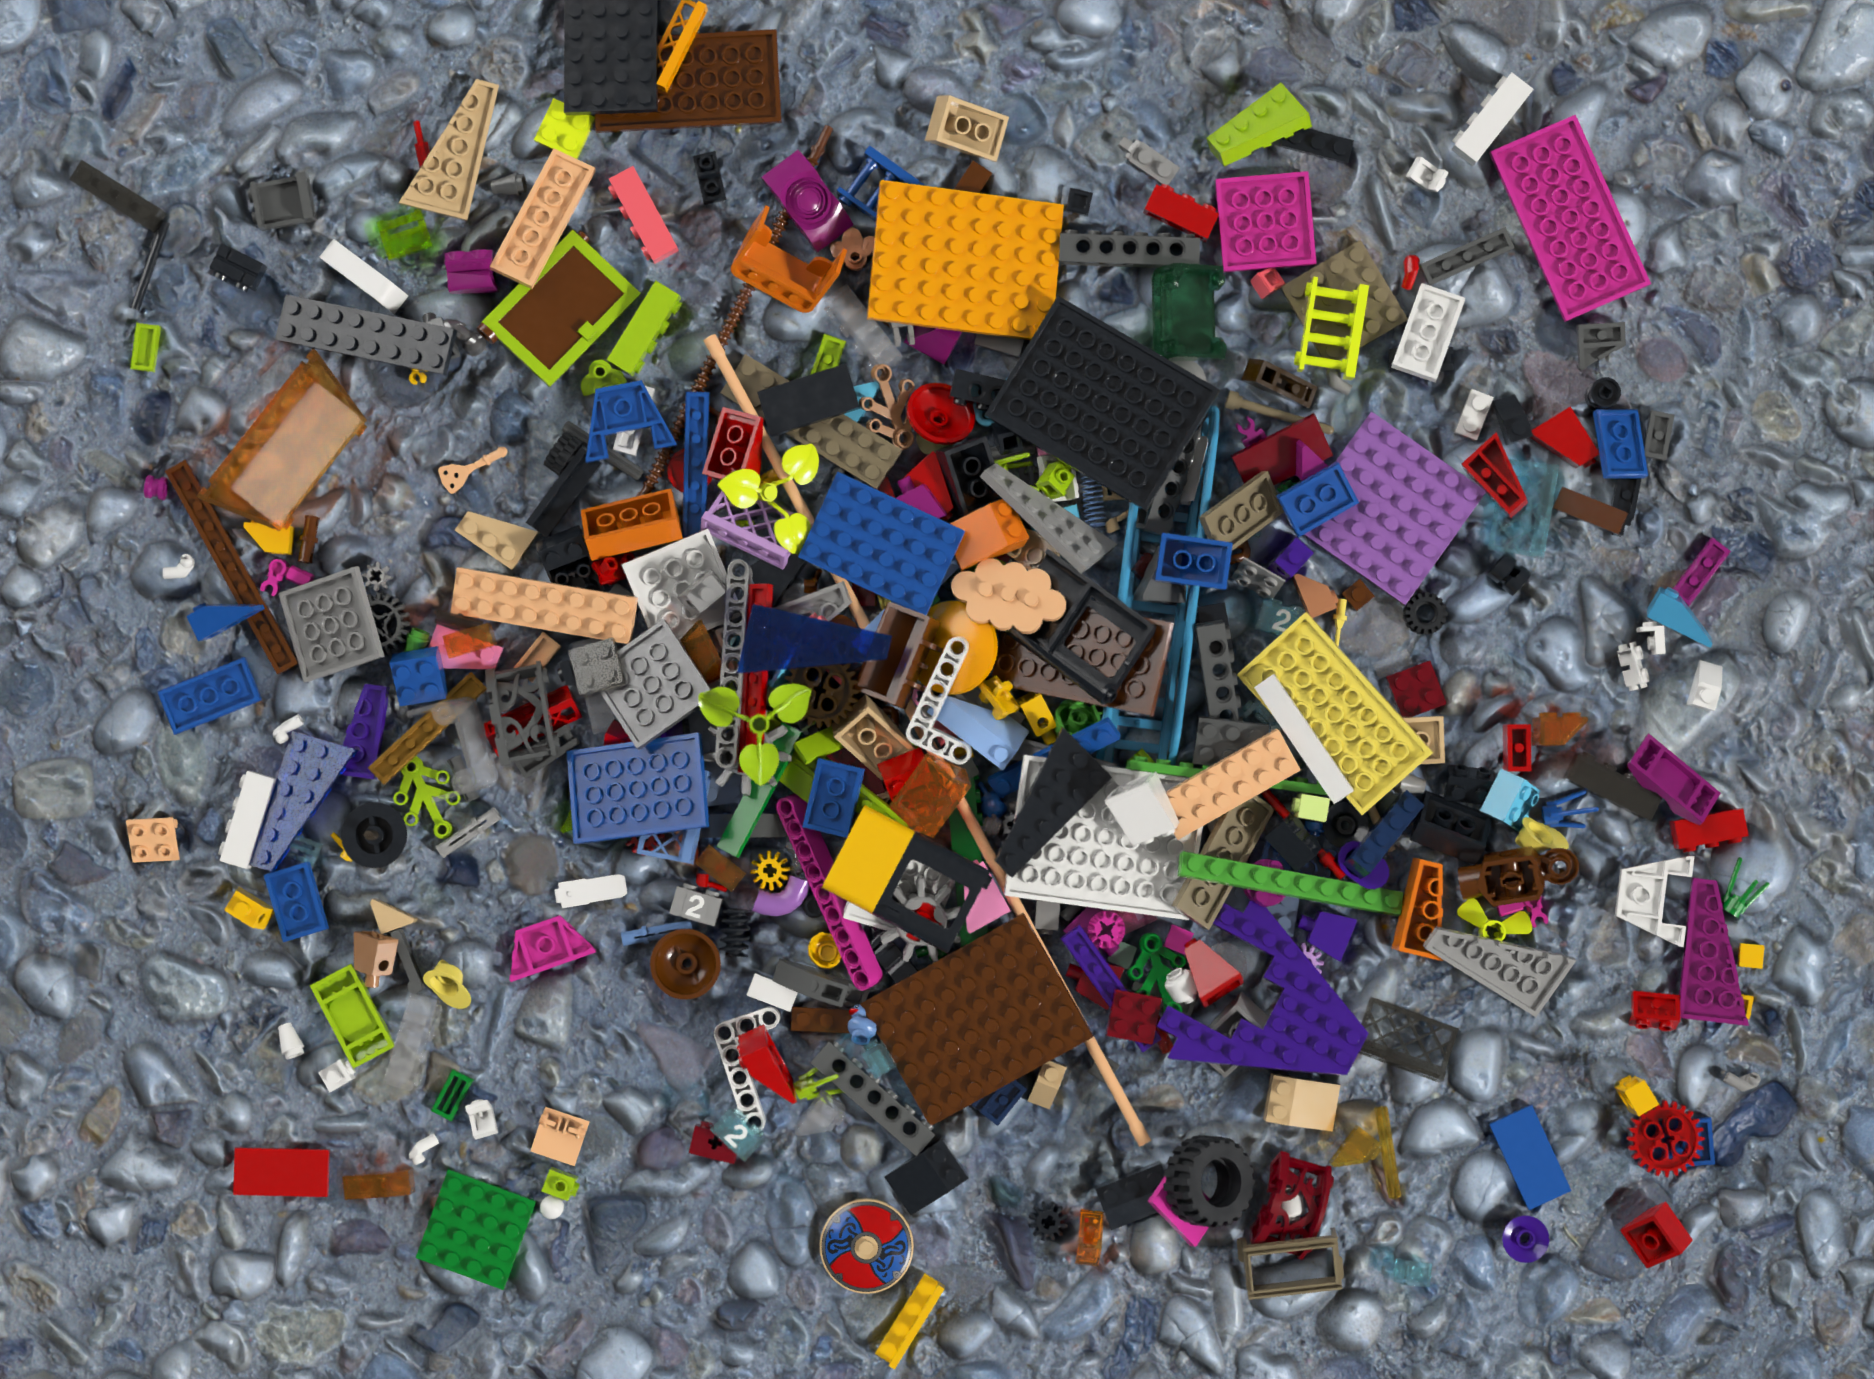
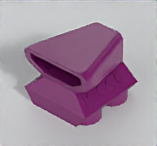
(470, 272)

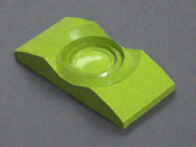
(353, 1015)

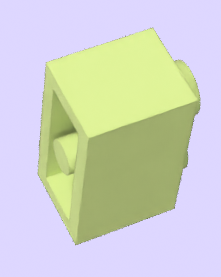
(1310, 807)

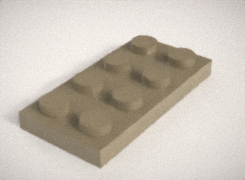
(1243, 511)

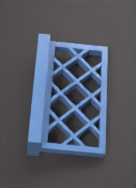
(688, 845)

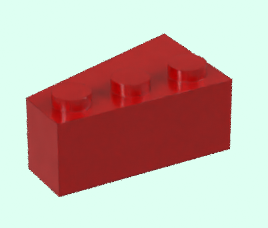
(1494, 473)

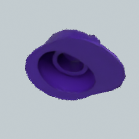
(1374, 880)

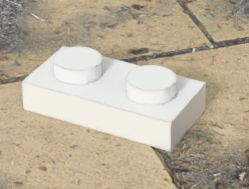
(1473, 415)

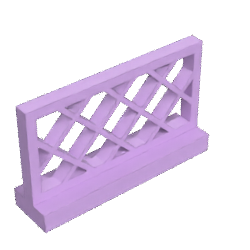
(742, 538)

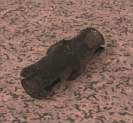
(456, 621)

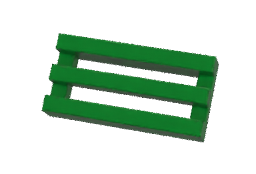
(461, 1077)

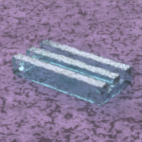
(315, 853)

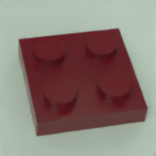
(1416, 690)
(1133, 1016)

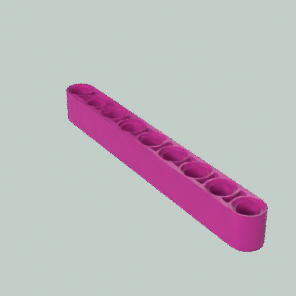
(816, 864)

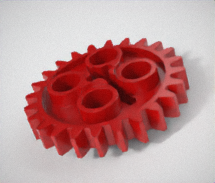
(1684, 1132)

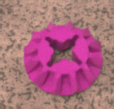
(1108, 918)

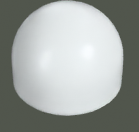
(551, 1207)

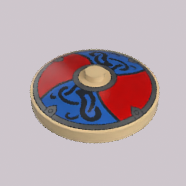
(866, 1245)

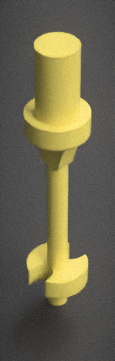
(1339, 618)

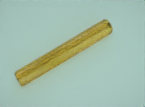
(1387, 1152)

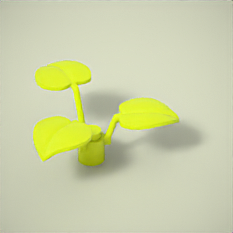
(744, 489)

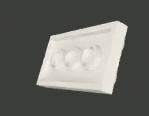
(1428, 332)

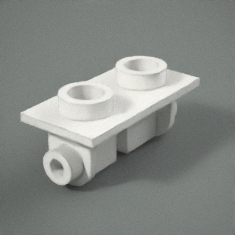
(1637, 674)

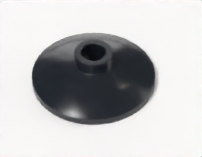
(1357, 827)

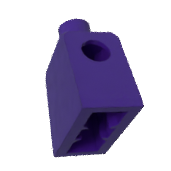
(1291, 559)
(1328, 932)

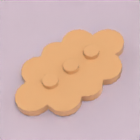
(1008, 596)

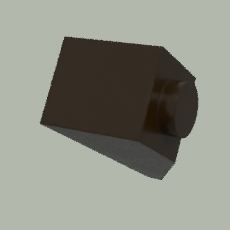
(1279, 382)

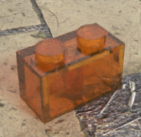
(470, 640)
(721, 867)

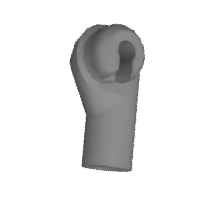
(1335, 381)
(1744, 1082)

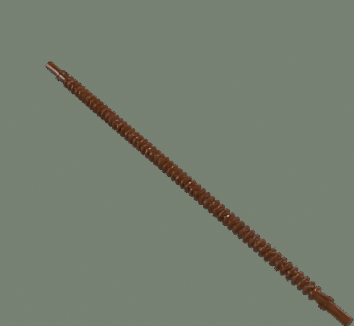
(816, 151)

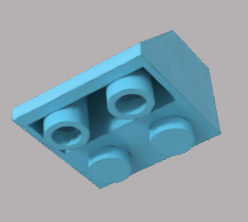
(1510, 800)

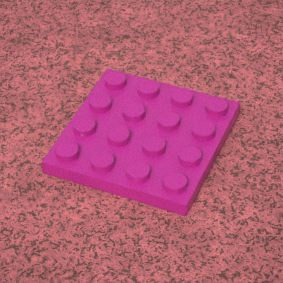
(1265, 221)

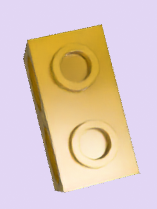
(1636, 1095)

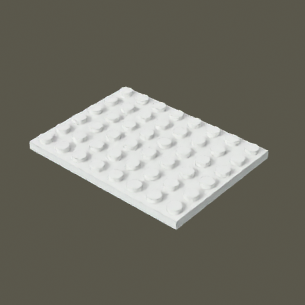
(1094, 860)

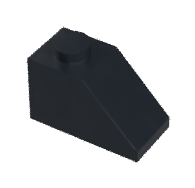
(1512, 420)

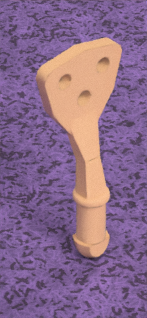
(464, 471)

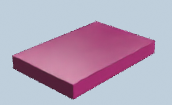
(1190, 1233)

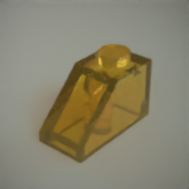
(1356, 1149)

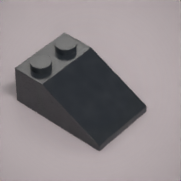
(927, 1176)

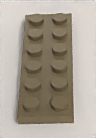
(1231, 840)

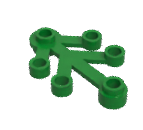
(1158, 971)

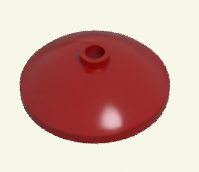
(931, 404)

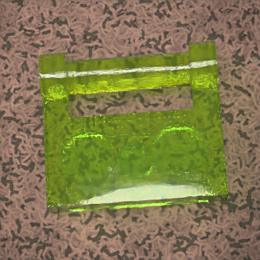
(406, 241)

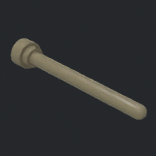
(1235, 401)

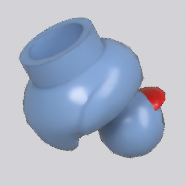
(860, 1027)

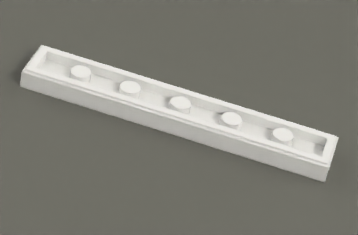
(1304, 738)

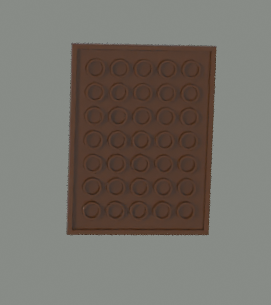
(977, 1019)

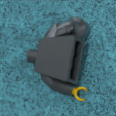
(472, 342)

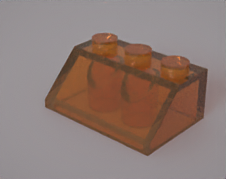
(931, 795)

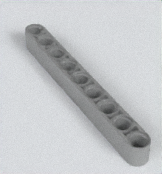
(729, 653)

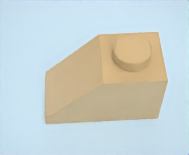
(1047, 1084)

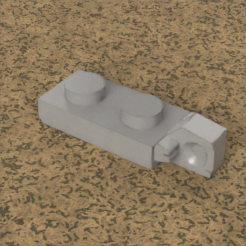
(1149, 161)

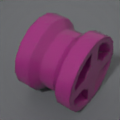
(156, 487)

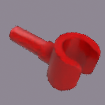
(703, 881)

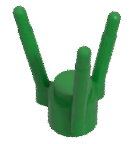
(1737, 905)

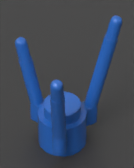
(1552, 814)

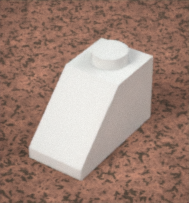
(1706, 686)

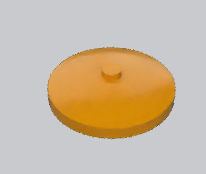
(981, 652)

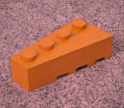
(1420, 908)

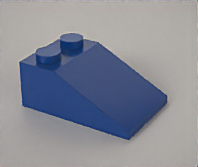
(1193, 561)

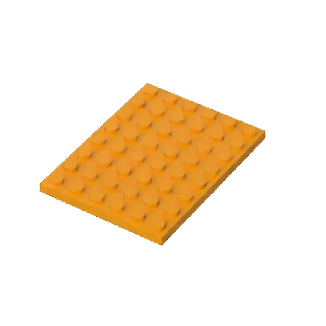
(963, 260)

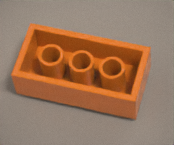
(619, 529)

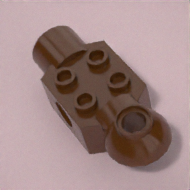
(1516, 875)

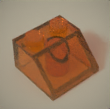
(702, 651)

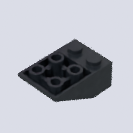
(568, 559)

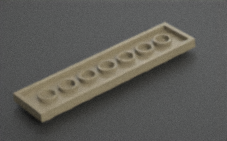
(835, 439)

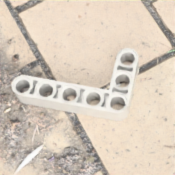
(936, 703)
(734, 1066)

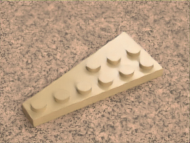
(452, 167)

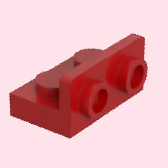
(1655, 1010)

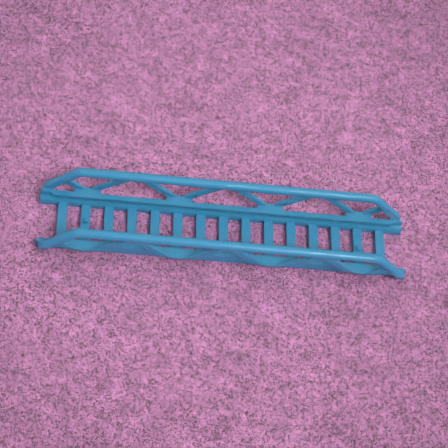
(1183, 631)

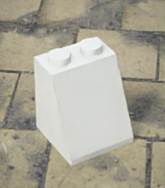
(1143, 809)

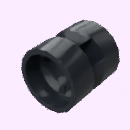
(1602, 393)
(1505, 566)

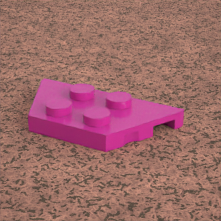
(546, 947)

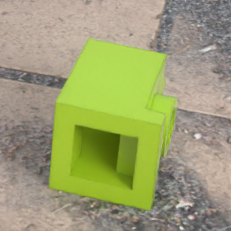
(1055, 479)

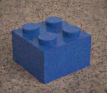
(419, 676)

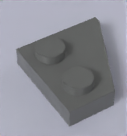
(1598, 341)

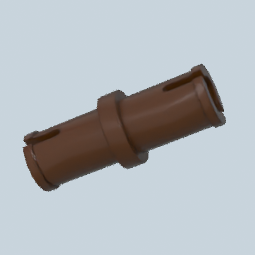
(308, 539)

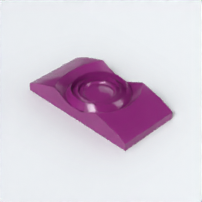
(807, 200)
(1672, 780)

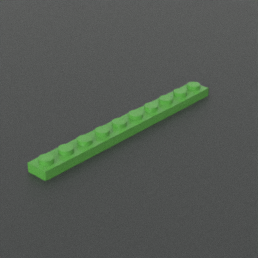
(1187, 770)
(1289, 883)

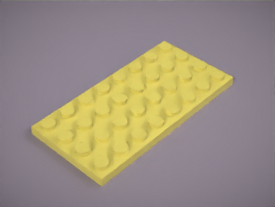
(1343, 709)

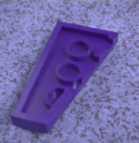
(367, 730)

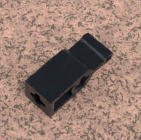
(892, 960)

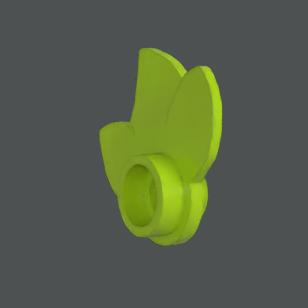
(594, 381)

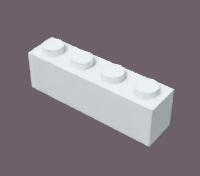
(1492, 119)
(247, 819)

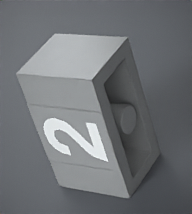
(696, 905)

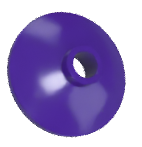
(1537, 1240)

